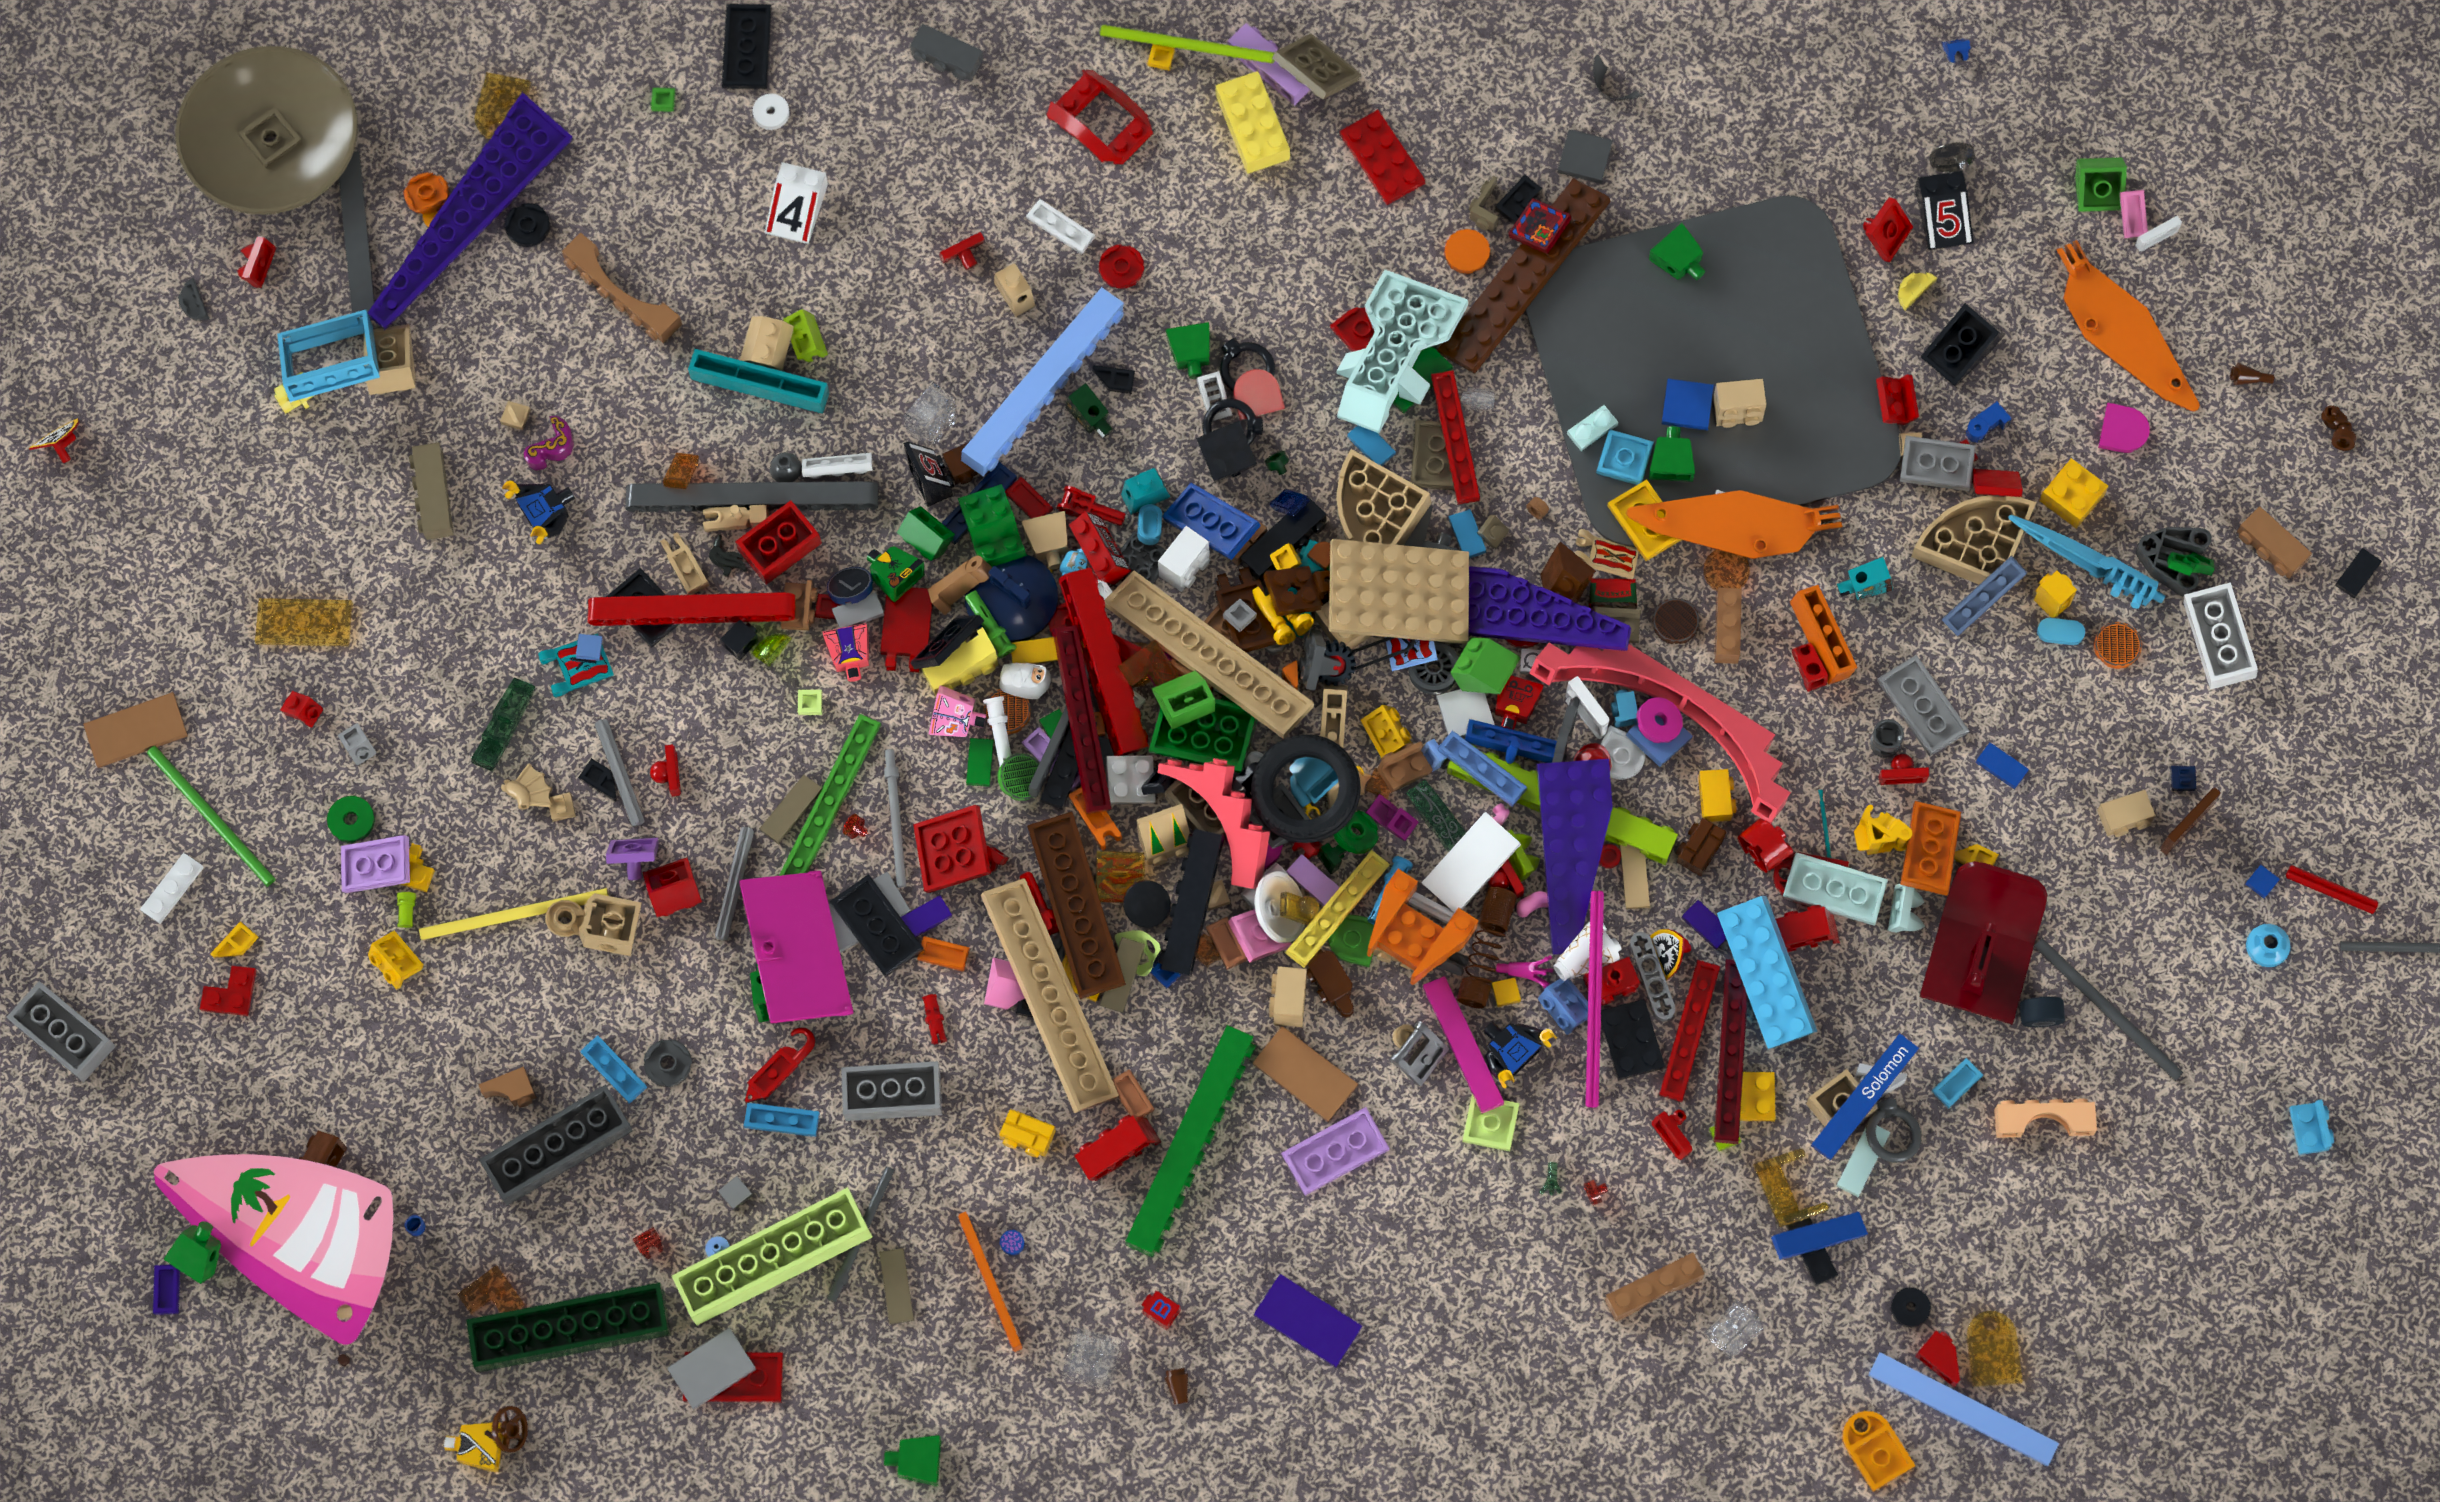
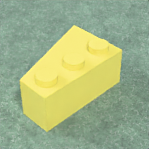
(964, 664)

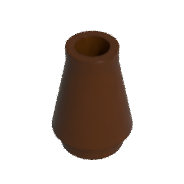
(1178, 1385)

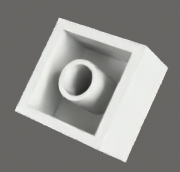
(1184, 559)

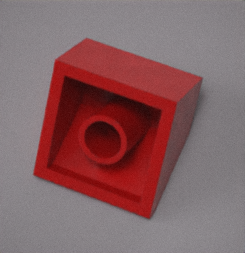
(672, 887)

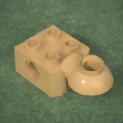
(603, 925)

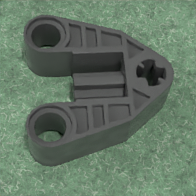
(2161, 542)

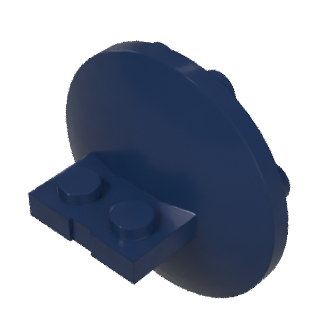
(1019, 597)

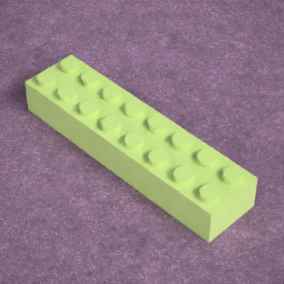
(772, 1256)

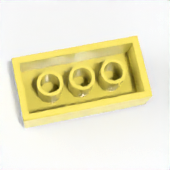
(1252, 122)

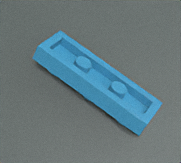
(613, 1069)
(781, 1119)

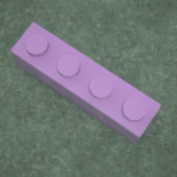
(1272, 74)

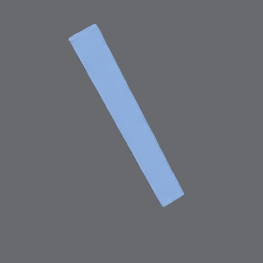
(1963, 1409)

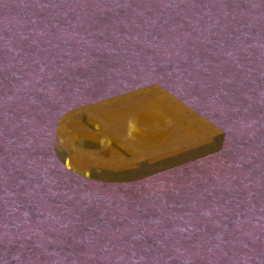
(496, 100)
(1994, 1352)

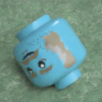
(1074, 561)

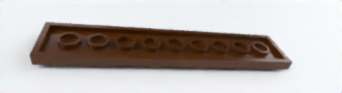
(1521, 281)

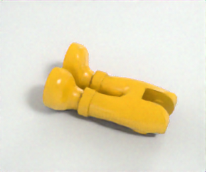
(1283, 634)

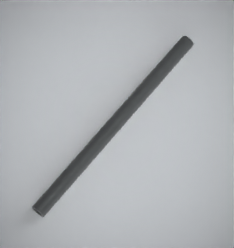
(2108, 1009)

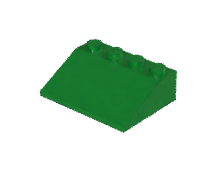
(1218, 735)

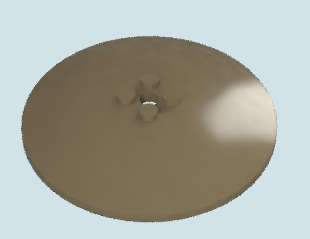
(257, 95)

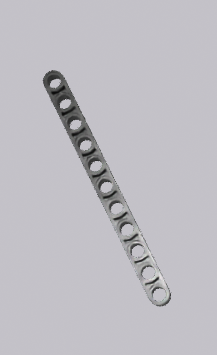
(700, 496)

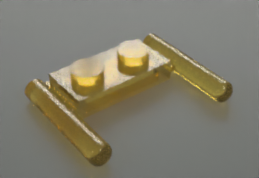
(1779, 1192)

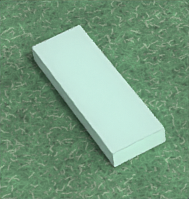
(1861, 1163)

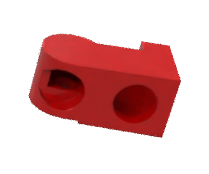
(1810, 666)

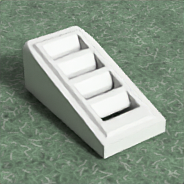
(1211, 378)

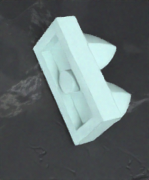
(1592, 428)
(1901, 916)

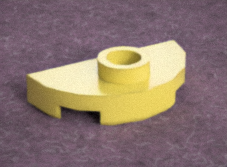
(1913, 287)

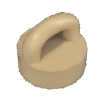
(1401, 1034)

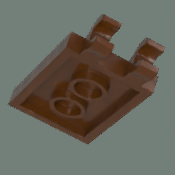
(1260, 631)

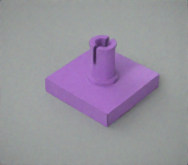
(632, 853)

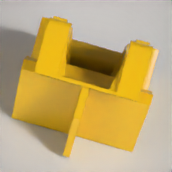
(1881, 833)

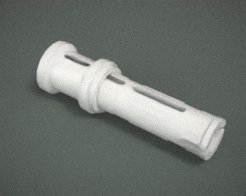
(998, 719)

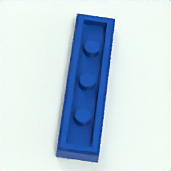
(1819, 1235)

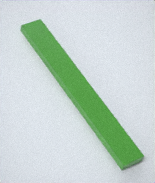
(831, 796)

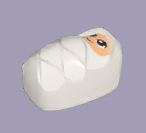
(1024, 680)

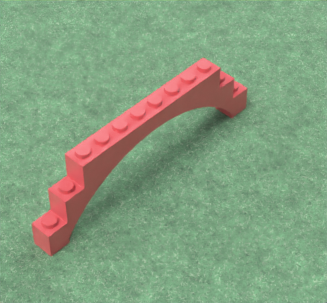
(1737, 734)

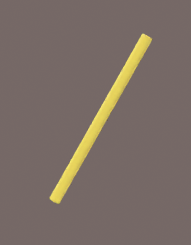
(501, 916)

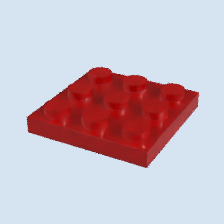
(952, 849)

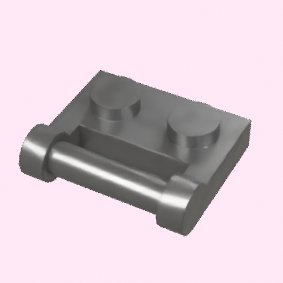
(1425, 1057)

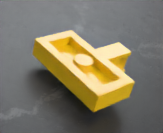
(419, 875)

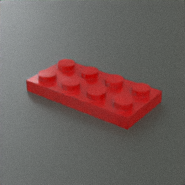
(1382, 157)

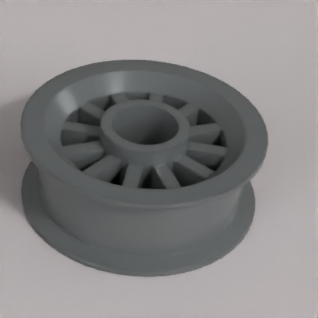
(1435, 688)

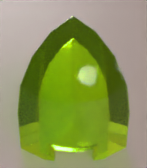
(770, 648)

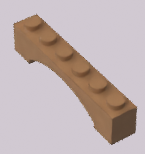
(657, 319)

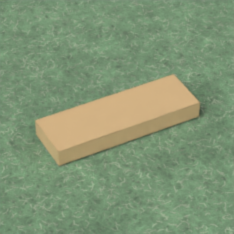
(1634, 878)

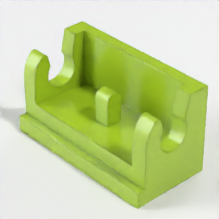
(806, 336)

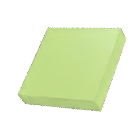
(1493, 1127)

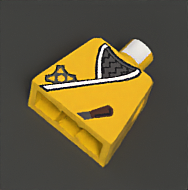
(476, 1446)

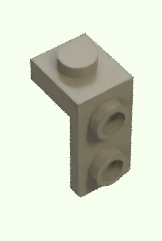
(1479, 215)

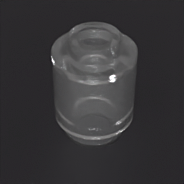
(1478, 399)

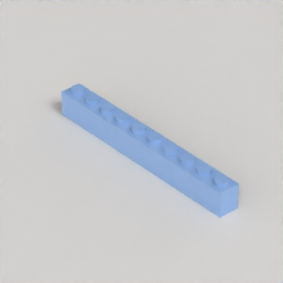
(1042, 382)

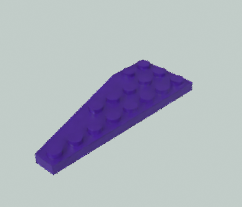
(1518, 610)

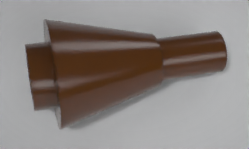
(2243, 374)

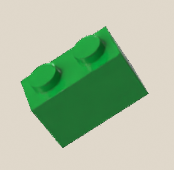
(925, 533)

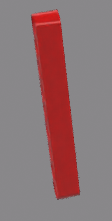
(691, 609)

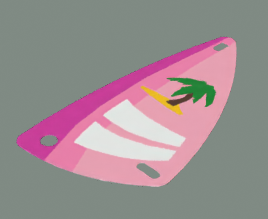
(292, 1230)

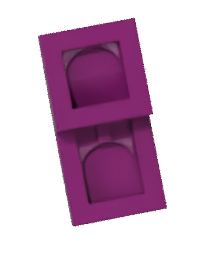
(1391, 818)

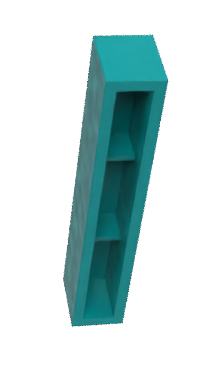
(758, 381)

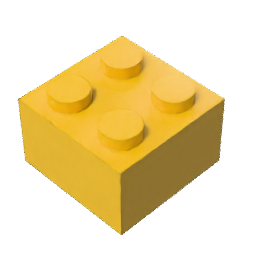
(2073, 493)

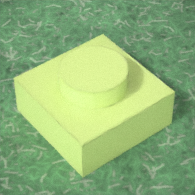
(809, 702)

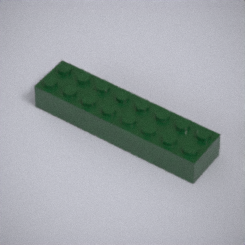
(568, 1327)

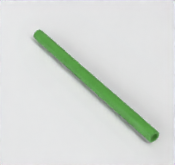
(211, 816)

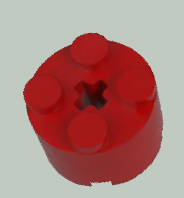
(1765, 844)

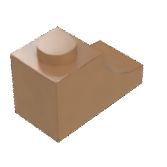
(512, 1086)

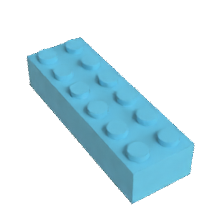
(1767, 972)

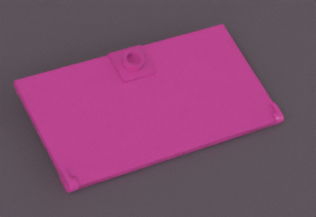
(796, 947)

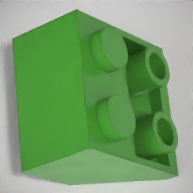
(1185, 699)

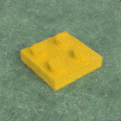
(1758, 1096)

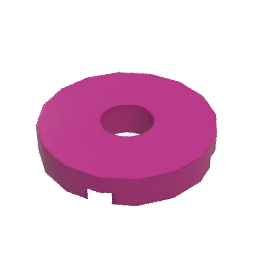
(1668, 712)

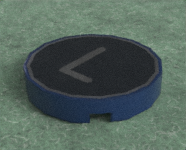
(850, 585)

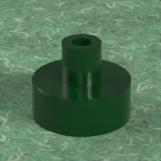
(1277, 462)

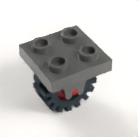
(1327, 662)

